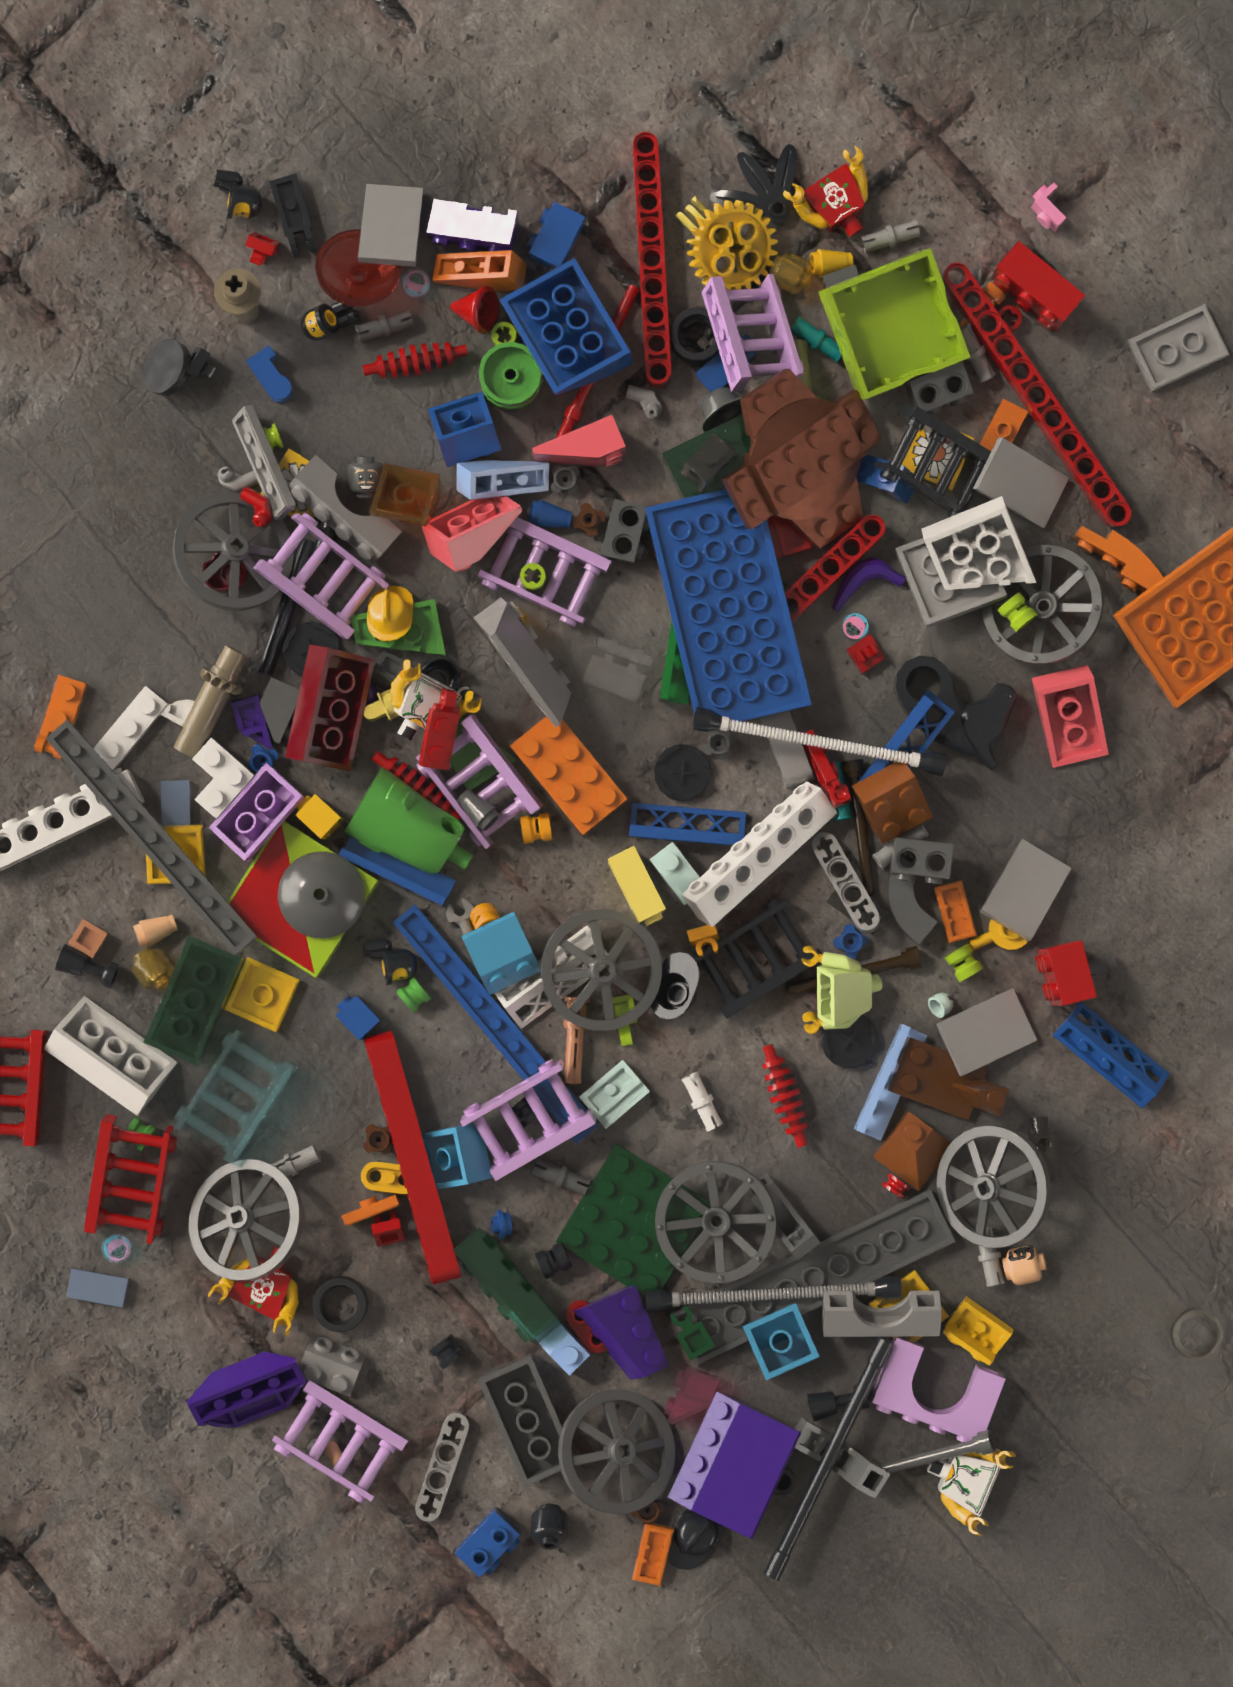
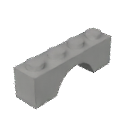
(316, 489)
(914, 1316)

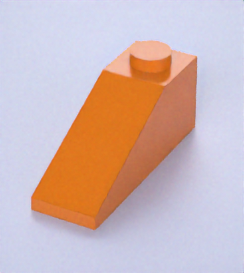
(497, 269)

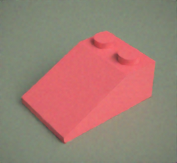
(589, 446)
(469, 530)
(1070, 715)

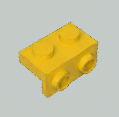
(977, 1331)

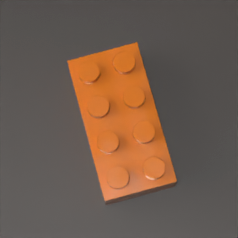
(569, 774)

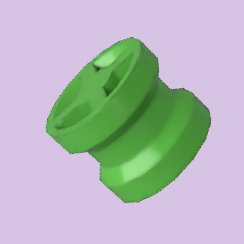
(413, 994)
(137, 1126)

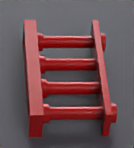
(34, 1075)
(102, 1188)

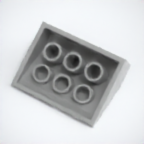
(525, 659)

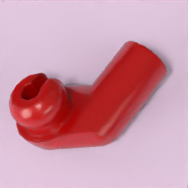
(262, 508)

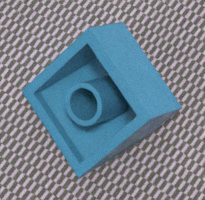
(501, 953)
(457, 1156)
(780, 1341)

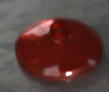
(339, 265)

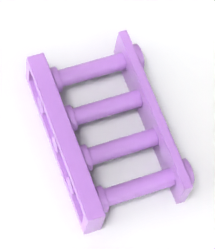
(733, 347)
(567, 553)
(318, 603)
(508, 778)
(528, 1147)
(339, 1413)

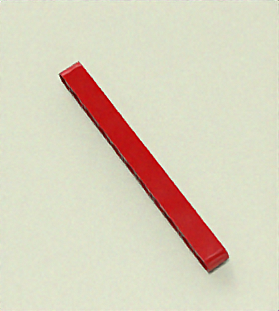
(1035, 381)

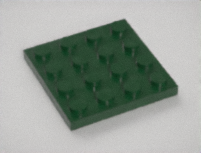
(617, 1222)

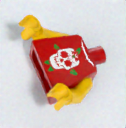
(835, 197)
(271, 1296)

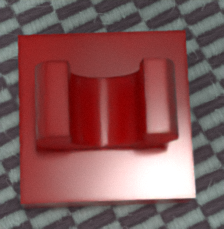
(262, 247)
(865, 654)
(387, 1231)

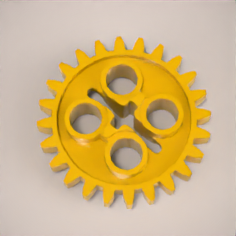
(756, 242)

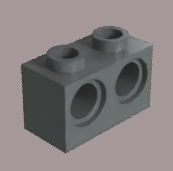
(937, 383)
(619, 531)
(922, 852)

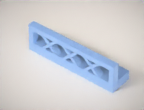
(881, 1102)

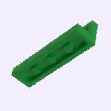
(674, 684)

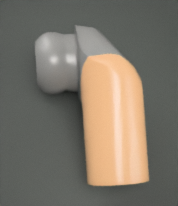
(331, 1451)

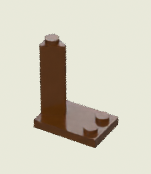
(932, 1079)

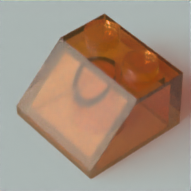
(406, 495)

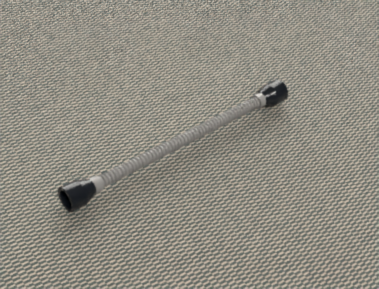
(661, 1300)

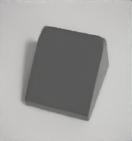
(386, 670)

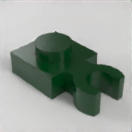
(694, 1336)

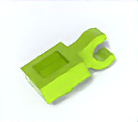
(620, 1006)

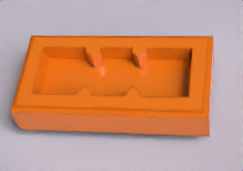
(1004, 424)
(955, 911)
(369, 1208)
(653, 1553)

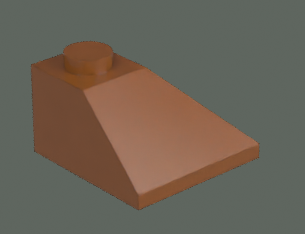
(912, 1150)

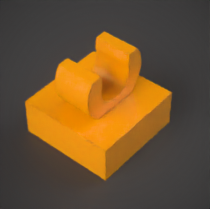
(702, 936)

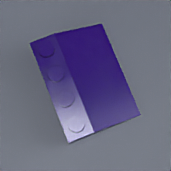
(734, 1464)

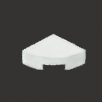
(178, 711)

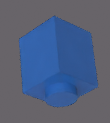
(357, 1016)

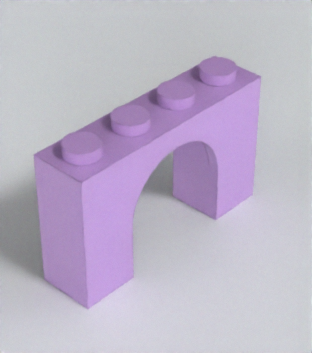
(964, 1419)

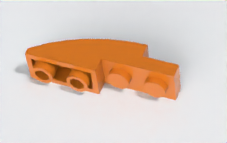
(1136, 570)

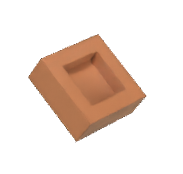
(88, 938)

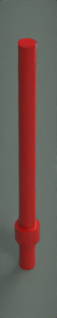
(573, 413)

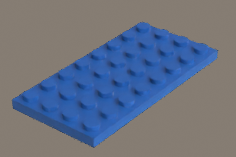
(727, 608)

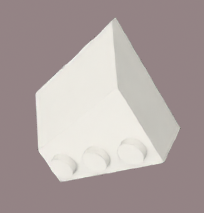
(978, 548)

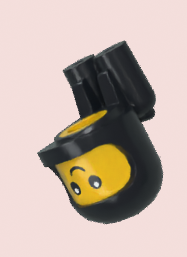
(242, 200)
(326, 320)
(396, 963)

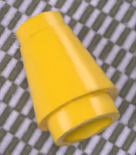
(828, 261)

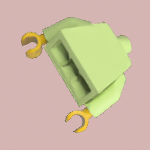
(842, 991)

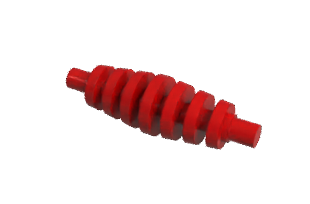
(414, 360)
(390, 764)
(785, 1096)

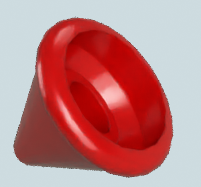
(478, 309)

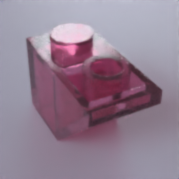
(693, 1394)

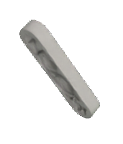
(848, 881)
(446, 1467)

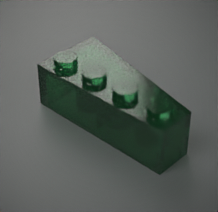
(508, 1286)

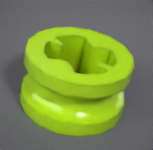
(501, 326)
(273, 436)
(532, 585)

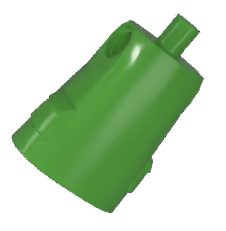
(407, 826)

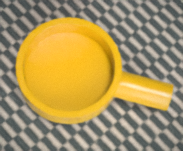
(1000, 936)

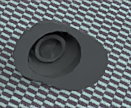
(720, 407)

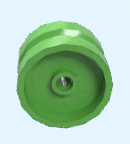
(513, 393)

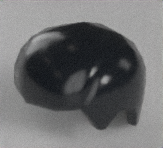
(444, 671)

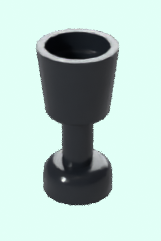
(76, 962)
(826, 1404)

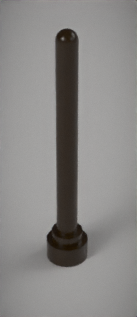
(853, 771)
(909, 959)

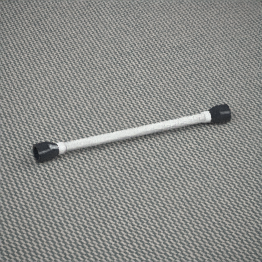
(929, 762)

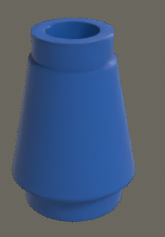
(549, 515)

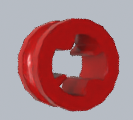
(1014, 312)
(895, 1186)

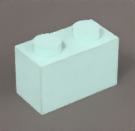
(674, 870)

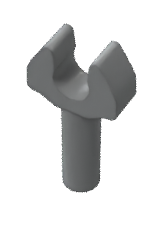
(464, 920)

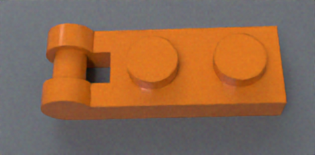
(62, 706)

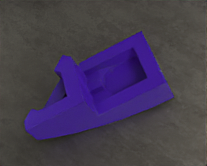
(251, 719)

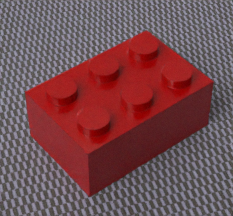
(1036, 287)
(1065, 973)

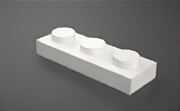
(130, 727)

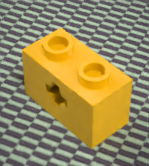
(319, 816)

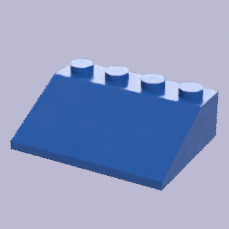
(567, 329)

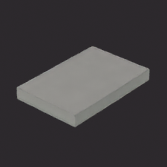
(390, 225)
(1178, 348)
(1023, 481)
(1025, 890)
(986, 1032)

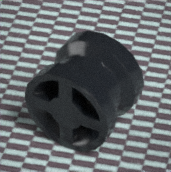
(524, 1112)
(447, 1351)

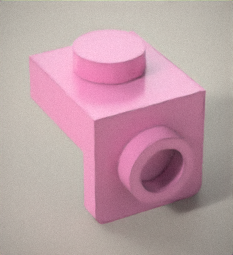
(1046, 212)

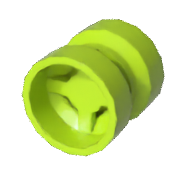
(1017, 612)
(967, 968)

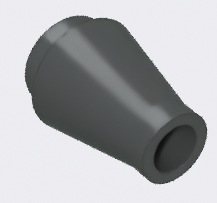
(479, 810)

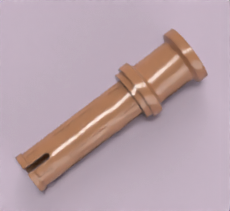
(574, 1045)

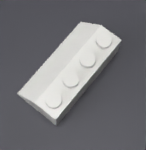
(110, 1055)

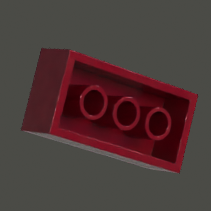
(330, 708)

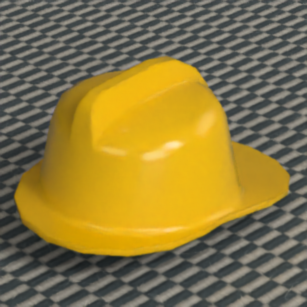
(390, 613)

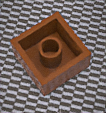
(892, 801)

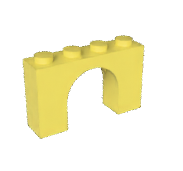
(637, 886)

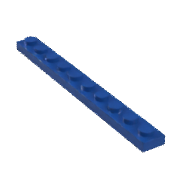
(482, 1008)

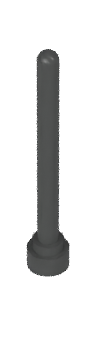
(981, 1443)

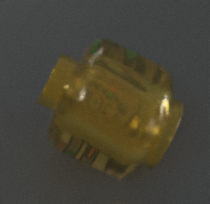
(792, 272)
(152, 968)

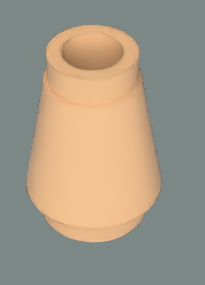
(154, 930)

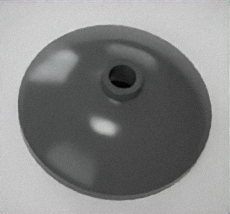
(342, 898)

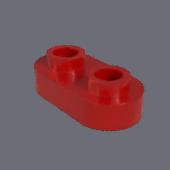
(581, 1327)

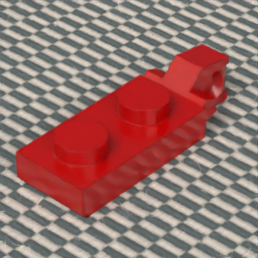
(440, 732)
(826, 774)

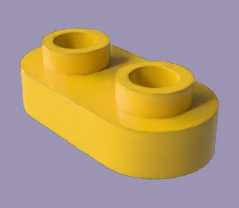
(389, 1178)

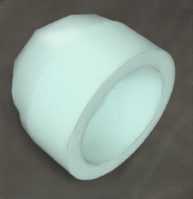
(940, 1004)

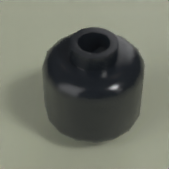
(549, 1526)

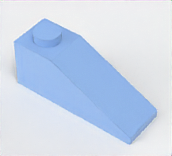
(501, 478)
(565, 1348)

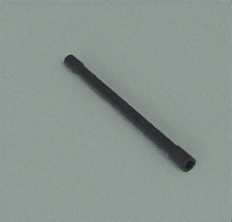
(782, 1553)

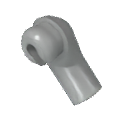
(647, 399)
(236, 481)

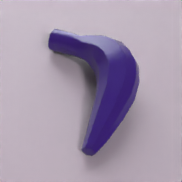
(861, 573)

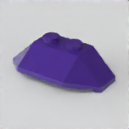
(247, 1391)

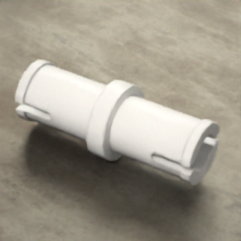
(702, 1101)

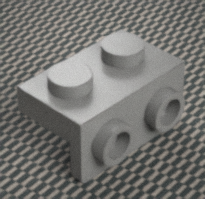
(331, 1364)

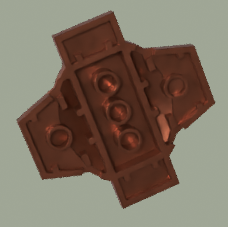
(802, 458)

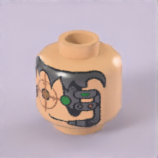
(1024, 1265)

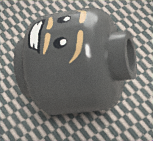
(364, 476)

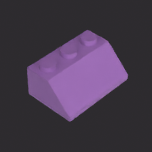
(256, 812)

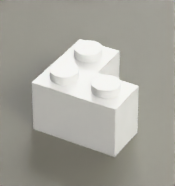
(228, 777)

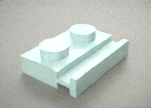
(614, 1094)

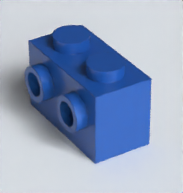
(556, 237)
(488, 1543)

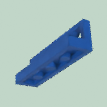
(908, 725)
(686, 835)
(431, 886)
(1109, 1058)

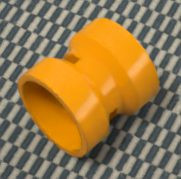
(529, 829)
(483, 914)

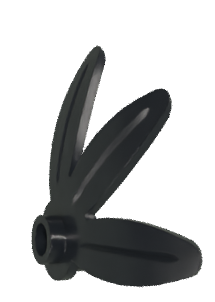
(759, 181)

